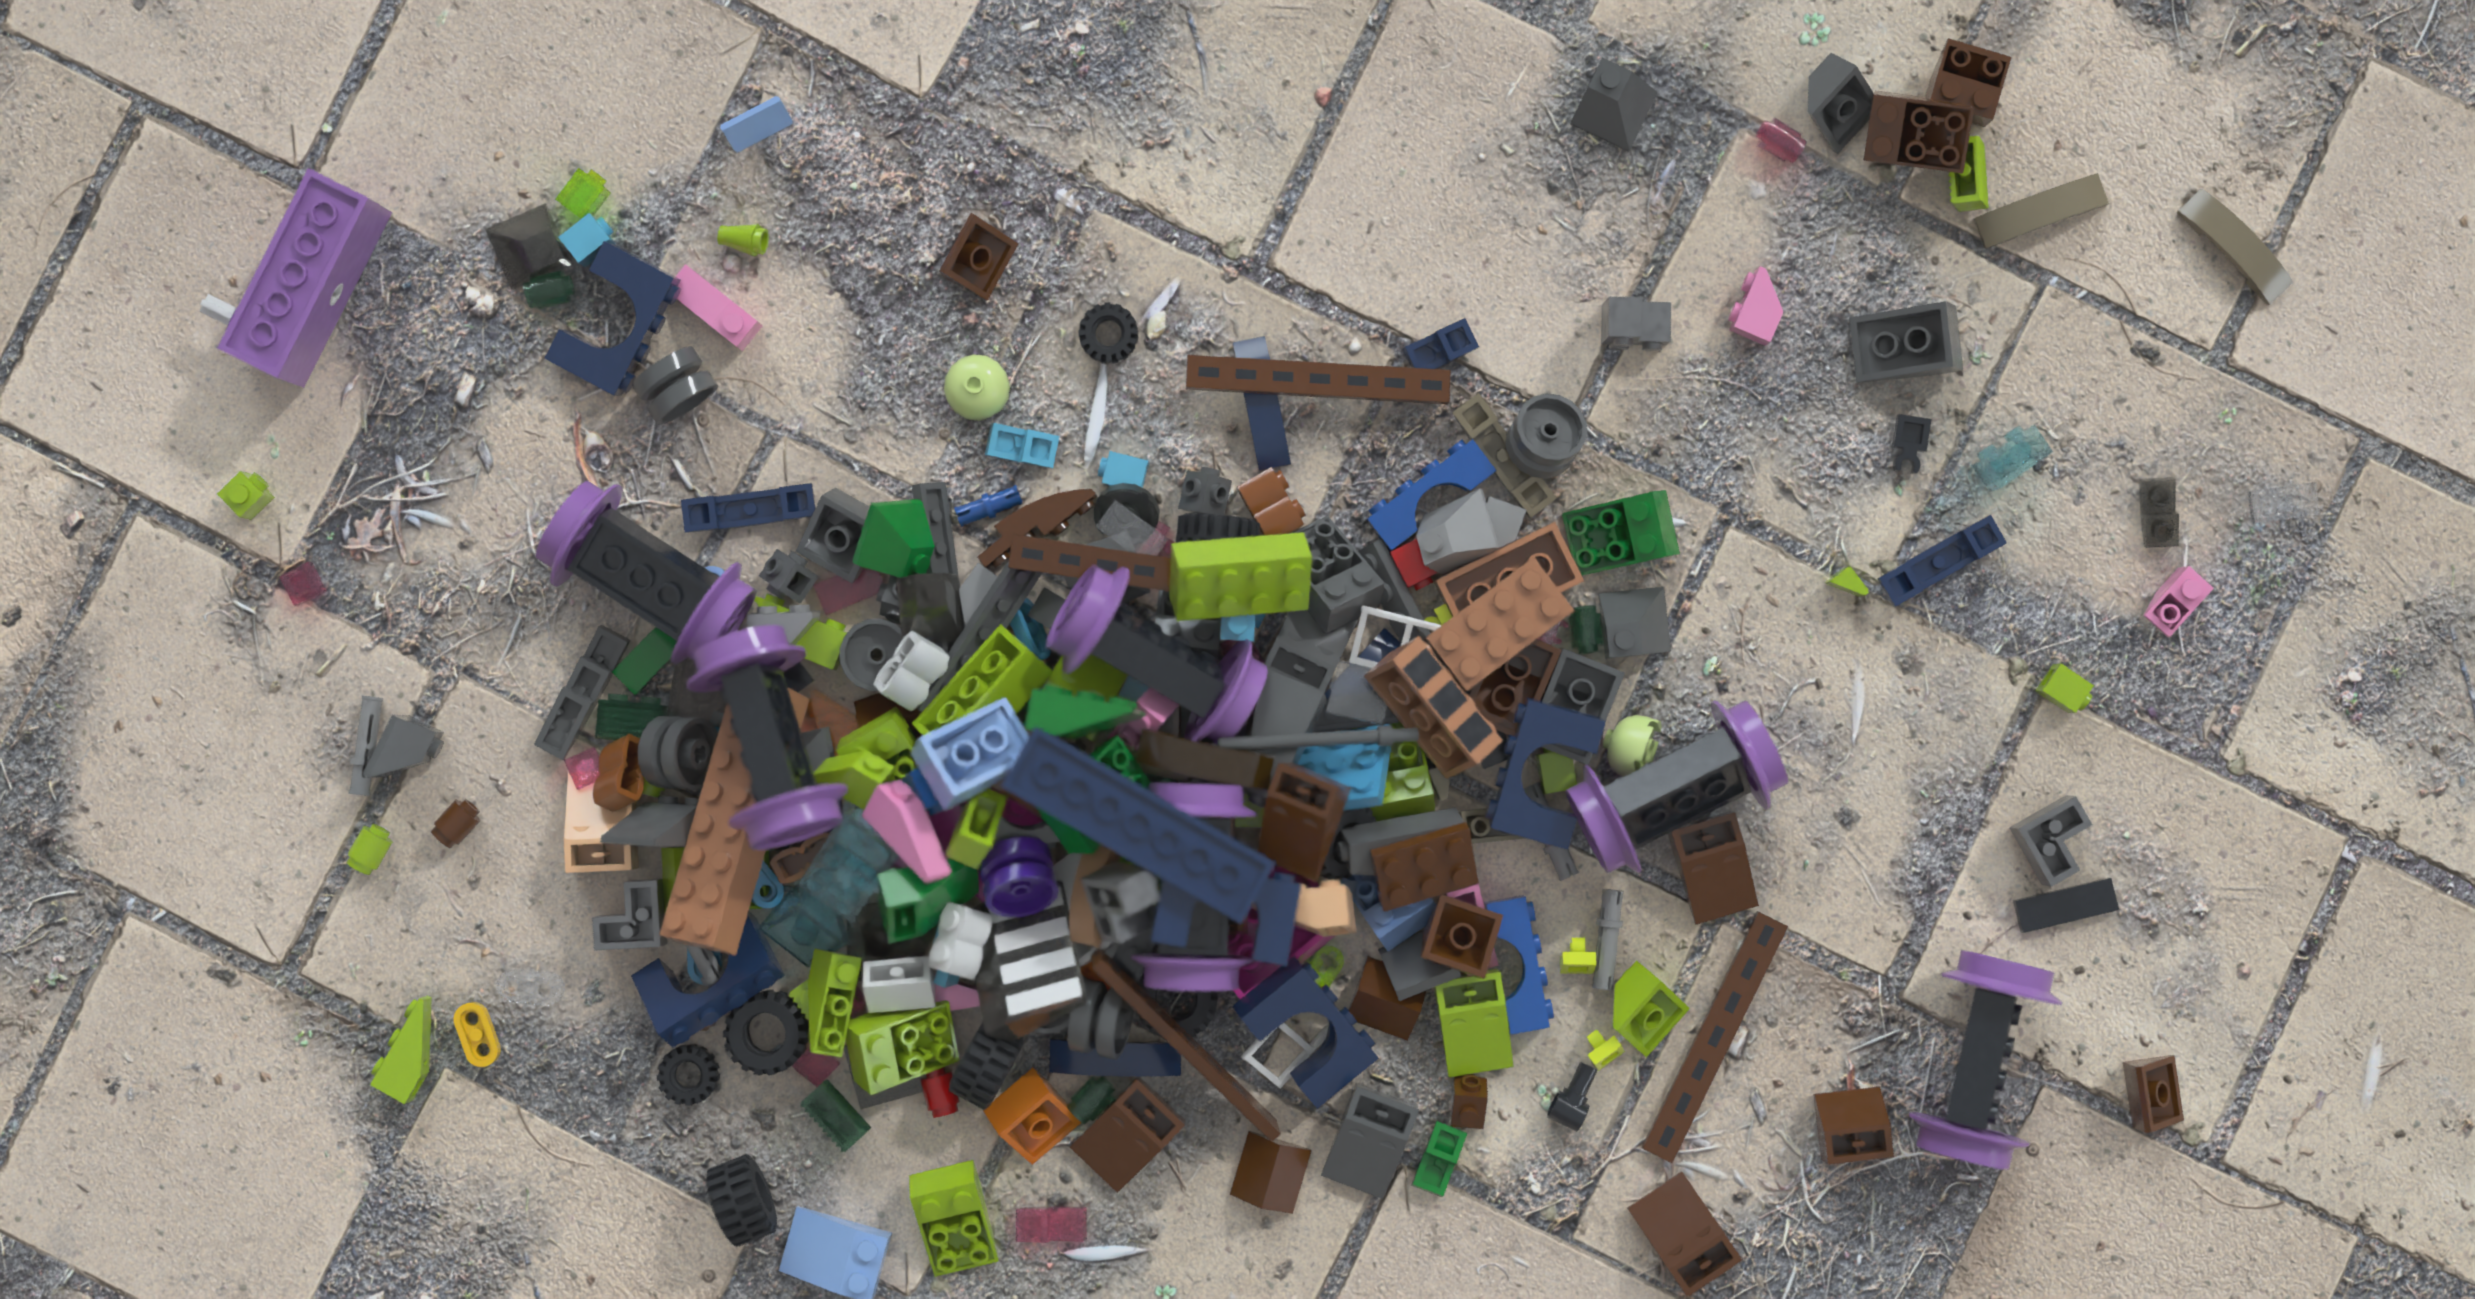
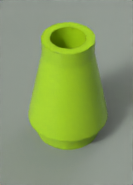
(744, 238)

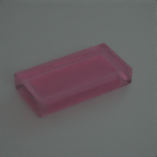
(839, 593)

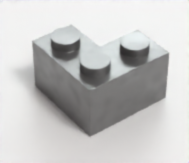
(1634, 322)
(2043, 838)
(1121, 899)
(639, 924)

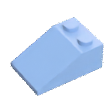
(970, 753)
(835, 1253)

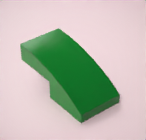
(645, 660)
(1439, 1159)

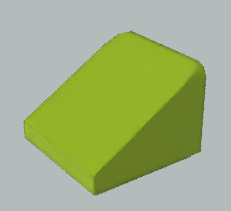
(1848, 581)

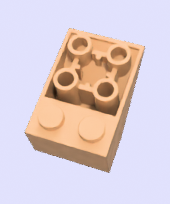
(583, 831)
(1325, 909)

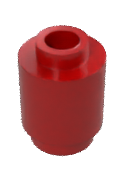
(937, 1094)

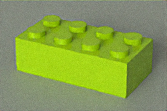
(1240, 576)
(995, 671)

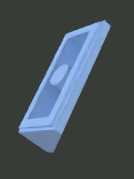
(756, 124)

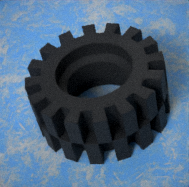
(1094, 318)
(669, 1081)

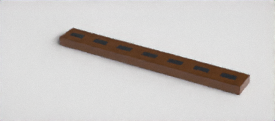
(1318, 379)
(1074, 559)
(1714, 1037)
(1184, 1044)

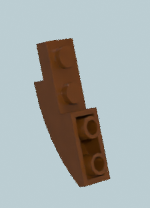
(1047, 514)

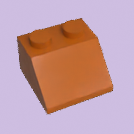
(1031, 1116)

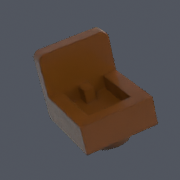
(1469, 1102)

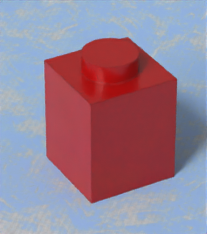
(1411, 565)

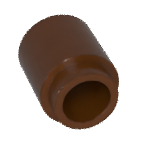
(456, 823)

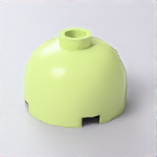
(976, 387)
(1631, 744)

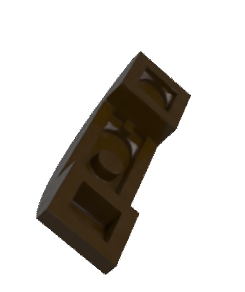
(1204, 760)

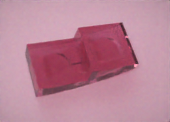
(1051, 1224)

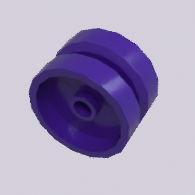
(1018, 877)

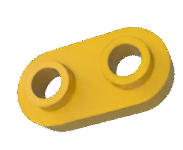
(474, 1035)

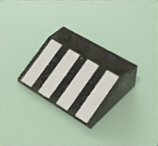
(1028, 971)

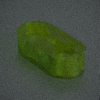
(1331, 972)

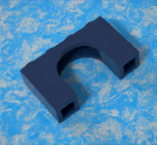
(650, 292)
(1537, 726)
(1275, 909)
(1295, 991)
(682, 1015)

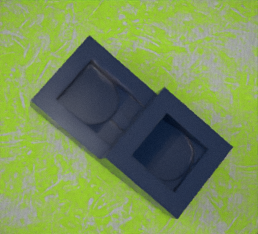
(1442, 346)

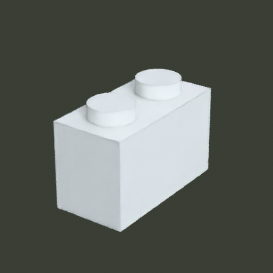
(898, 984)

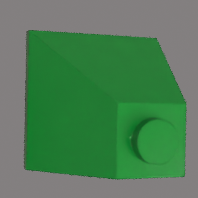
(895, 539)

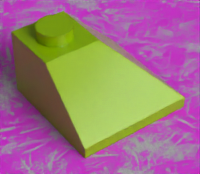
(1645, 1008)

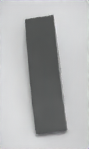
(582, 692)

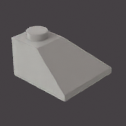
(1457, 533)

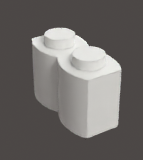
(911, 671)
(960, 941)

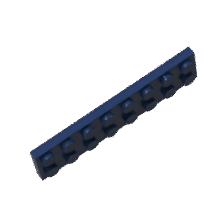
(1138, 824)

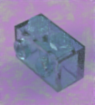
(2013, 457)

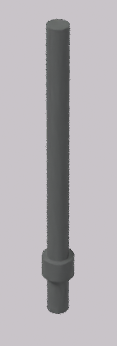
(1382, 736)

